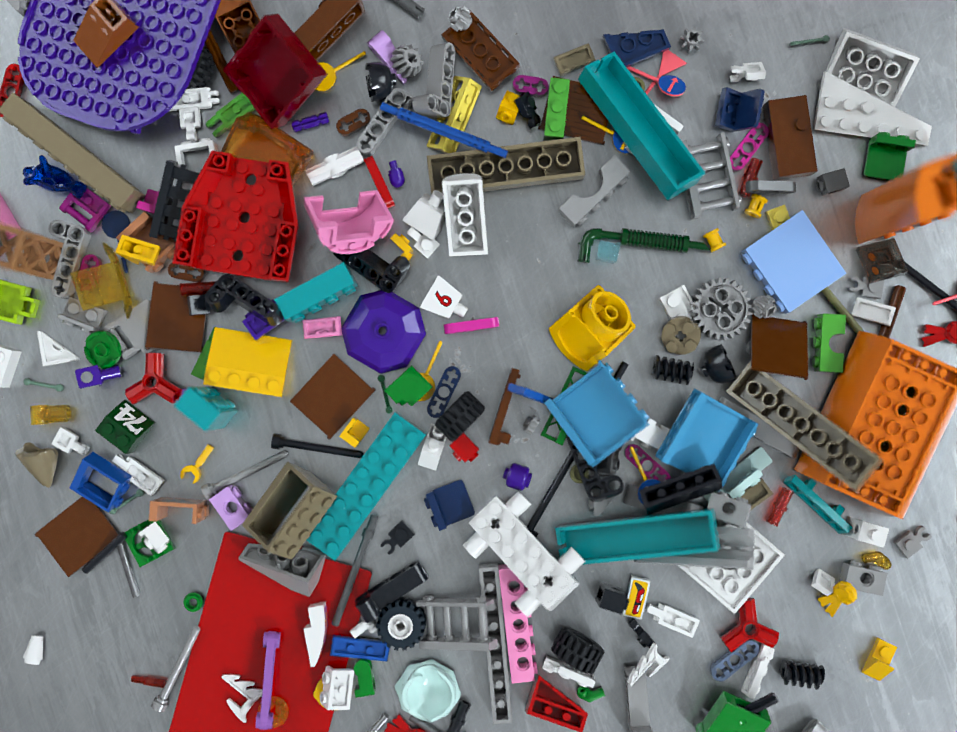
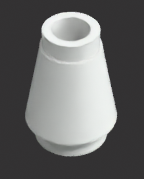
(34, 650)

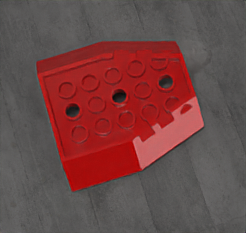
(212, 225)

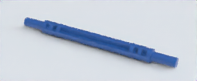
(443, 130)

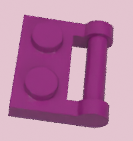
(89, 202)

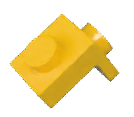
(508, 109)
(402, 242)

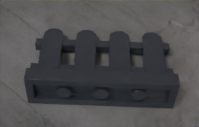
(169, 191)

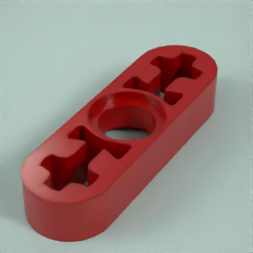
(7, 84)
(379, 181)

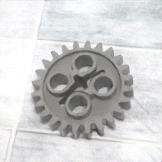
(731, 295)

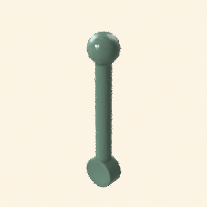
(825, 39)
(59, 387)
(139, 492)

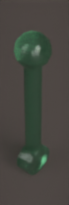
(381, 378)

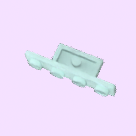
(745, 474)

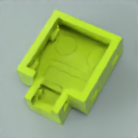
(16, 302)

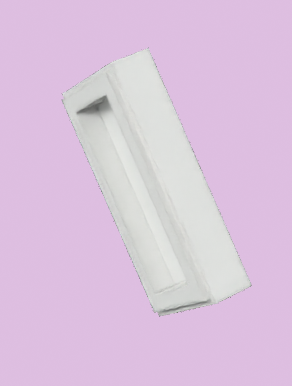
(873, 311)

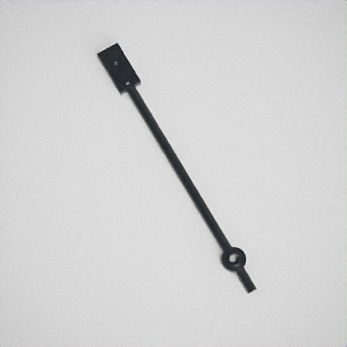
(561, 474)

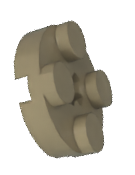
(676, 345)

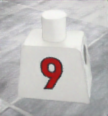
(443, 300)

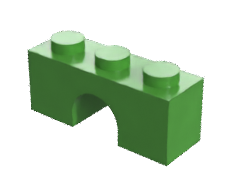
(556, 109)
(825, 359)

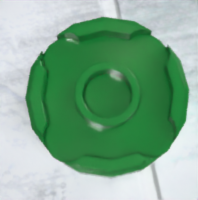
(102, 349)

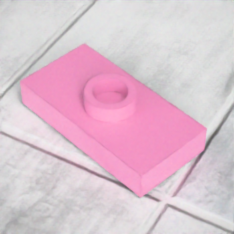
(322, 327)

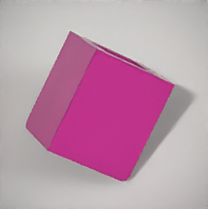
(149, 202)

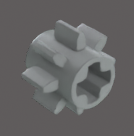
(460, 18)
(690, 35)
(764, 306)

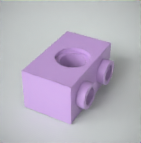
(221, 504)

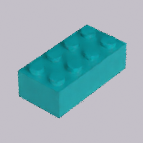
(316, 293)
(206, 407)

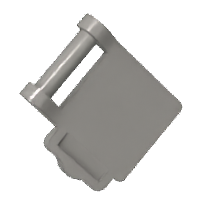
(134, 328)

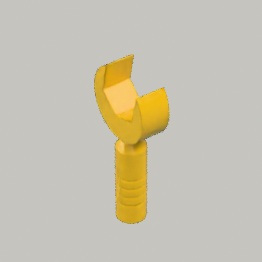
(199, 462)

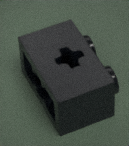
(611, 598)

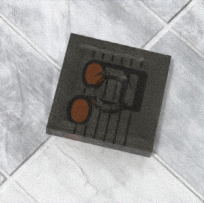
(881, 260)

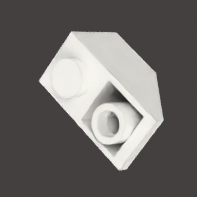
(432, 448)

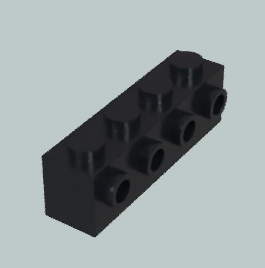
(681, 489)

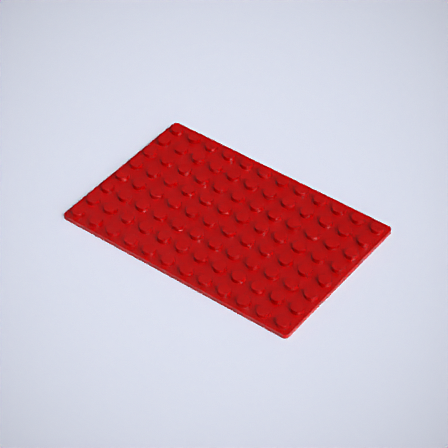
(230, 641)

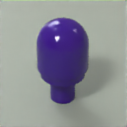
(396, 175)

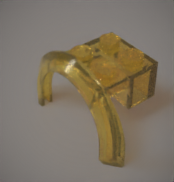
(103, 284)

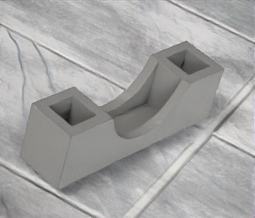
(611, 175)

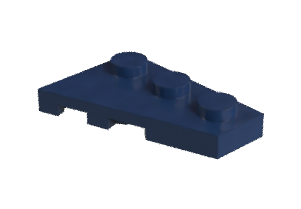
(637, 47)

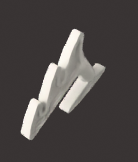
(645, 662)
(251, 694)

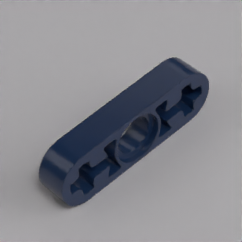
(432, 402)

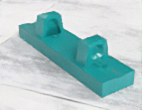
(828, 514)

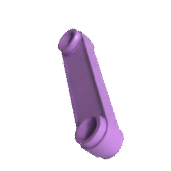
(271, 641)

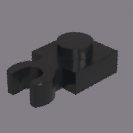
(527, 108)
(198, 305)
(399, 535)
(644, 639)

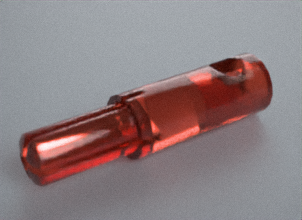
(149, 681)

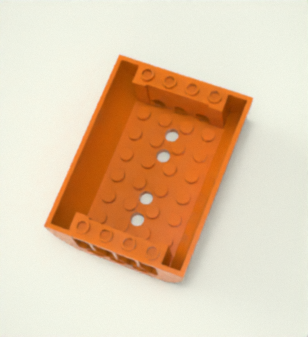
(908, 200)
(866, 408)

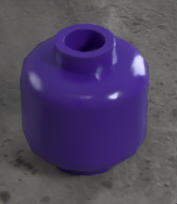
(517, 476)

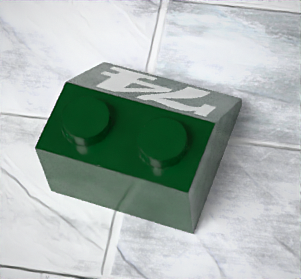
(125, 427)

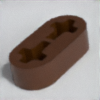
(356, 126)
(186, 276)

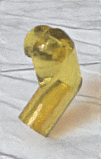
(878, 558)

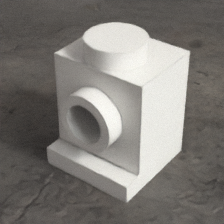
(154, 538)

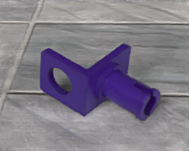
(99, 375)

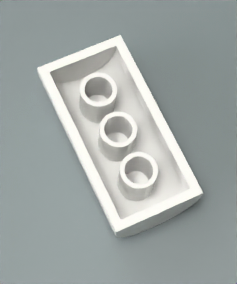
(465, 214)

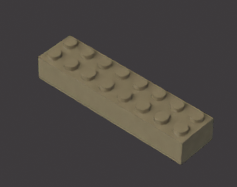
(71, 154)
(524, 165)
(805, 427)

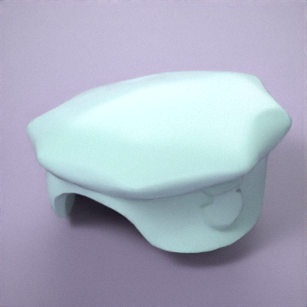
(428, 690)

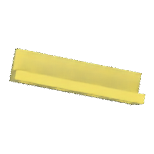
(460, 113)

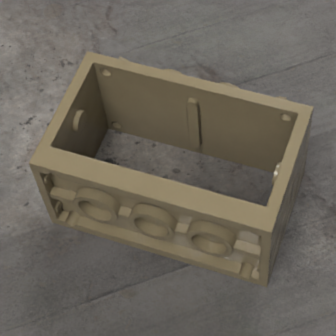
(278, 502)

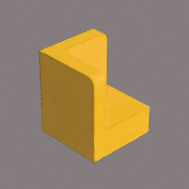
(354, 432)

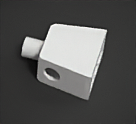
(427, 215)

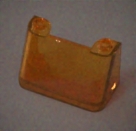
(255, 140)

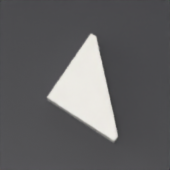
(53, 352)

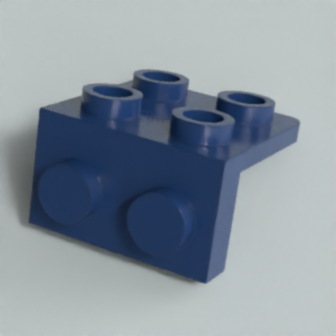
(739, 110)
(449, 504)

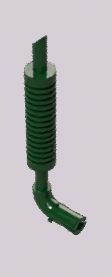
(642, 238)

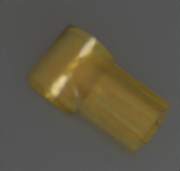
(46, 414)

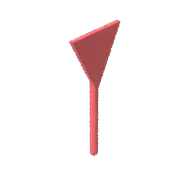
(668, 63)

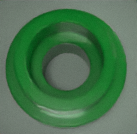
(187, 602)

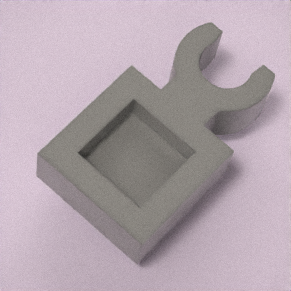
(871, 290)
(531, 423)
(910, 543)

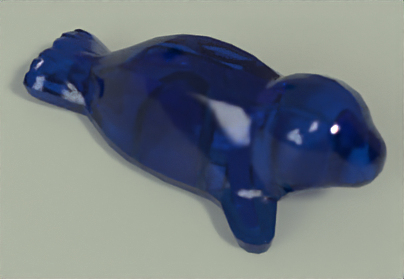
(52, 179)

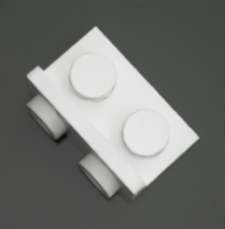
(337, 688)

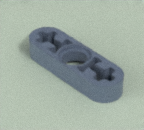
(725, 658)

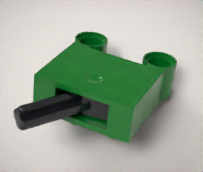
(738, 715)

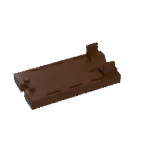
(482, 53)
(496, 434)

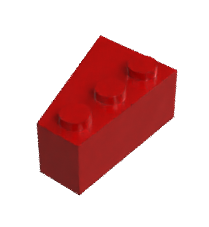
(553, 706)

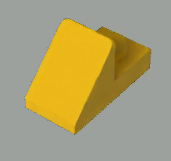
(137, 250)
(878, 661)

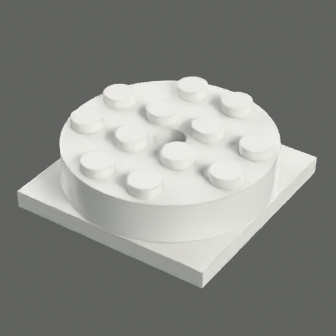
(735, 586)

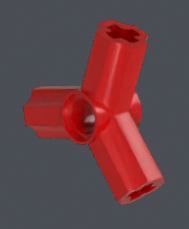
(153, 369)
(759, 632)

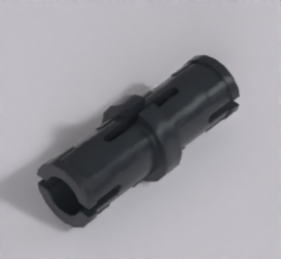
(458, 718)

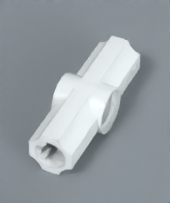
(334, 166)

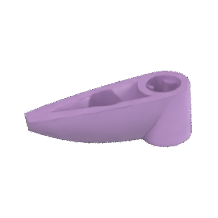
(383, 48)

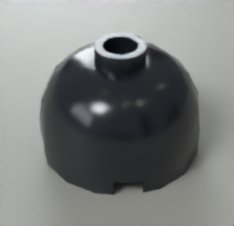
(379, 81)
(718, 365)

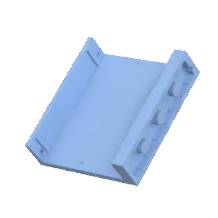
(793, 262)

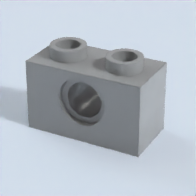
(740, 514)
(874, 581)

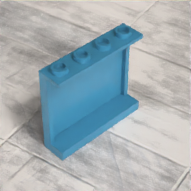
(598, 414)
(706, 435)

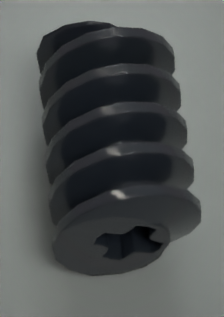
(672, 369)
(802, 673)

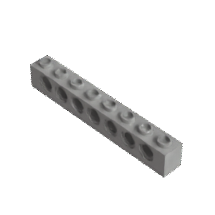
(496, 657)

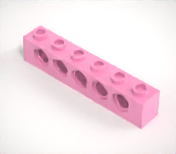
(519, 671)

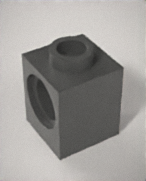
(832, 182)

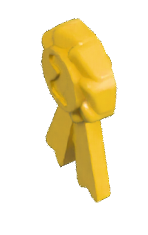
(842, 593)

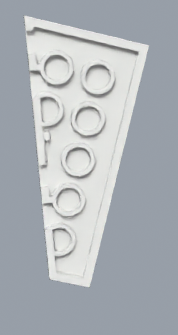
(856, 113)

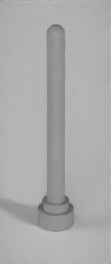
(211, 490)
(160, 702)

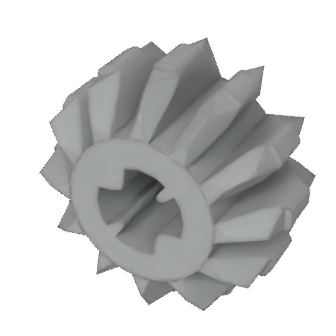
(406, 61)

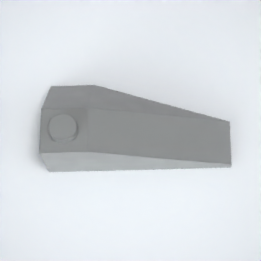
(298, 574)

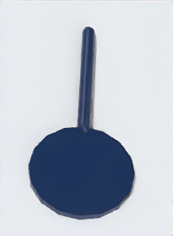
(113, 224)

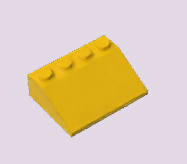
(247, 363)

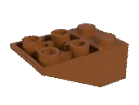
(237, 21)
(103, 30)

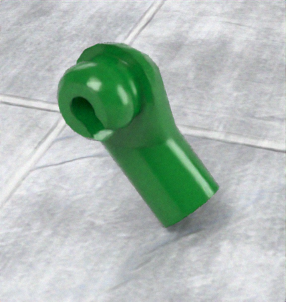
(590, 695)

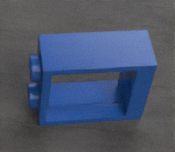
(93, 493)

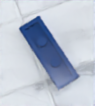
(528, 393)
(359, 648)

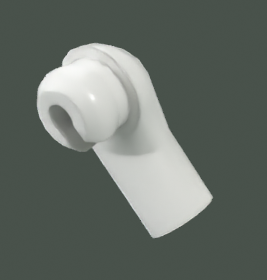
(363, 626)

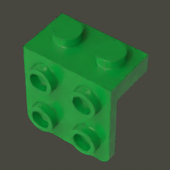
(887, 156)

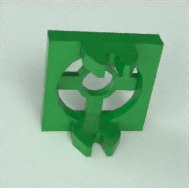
(139, 557)

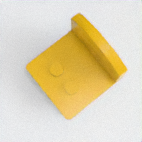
(592, 328)

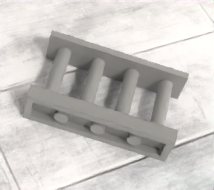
(695, 205)
(449, 641)

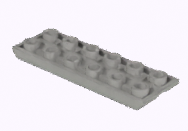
(735, 552)

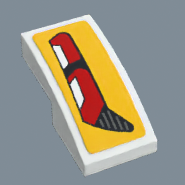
(637, 595)

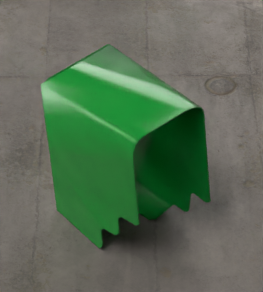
(408, 387)

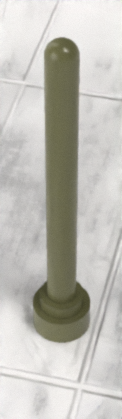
(842, 310)

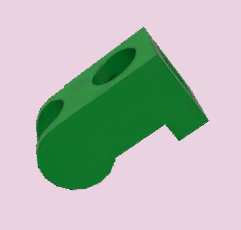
(364, 672)

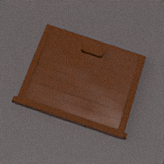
(581, 105)
(170, 321)
(779, 346)
(332, 396)
(77, 535)

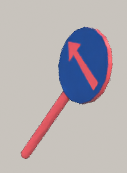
(667, 84)

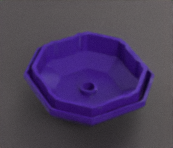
(402, 335)

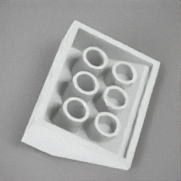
(872, 65)

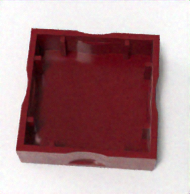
(275, 71)

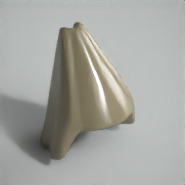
(39, 462)

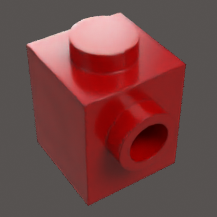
(464, 448)

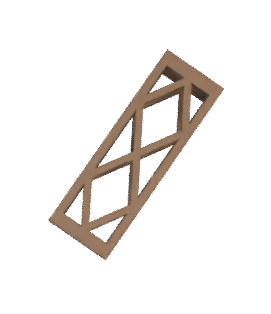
(35, 250)

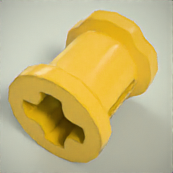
(755, 206)
(714, 240)

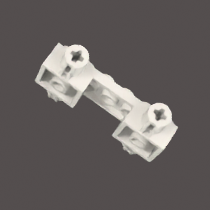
(523, 553)

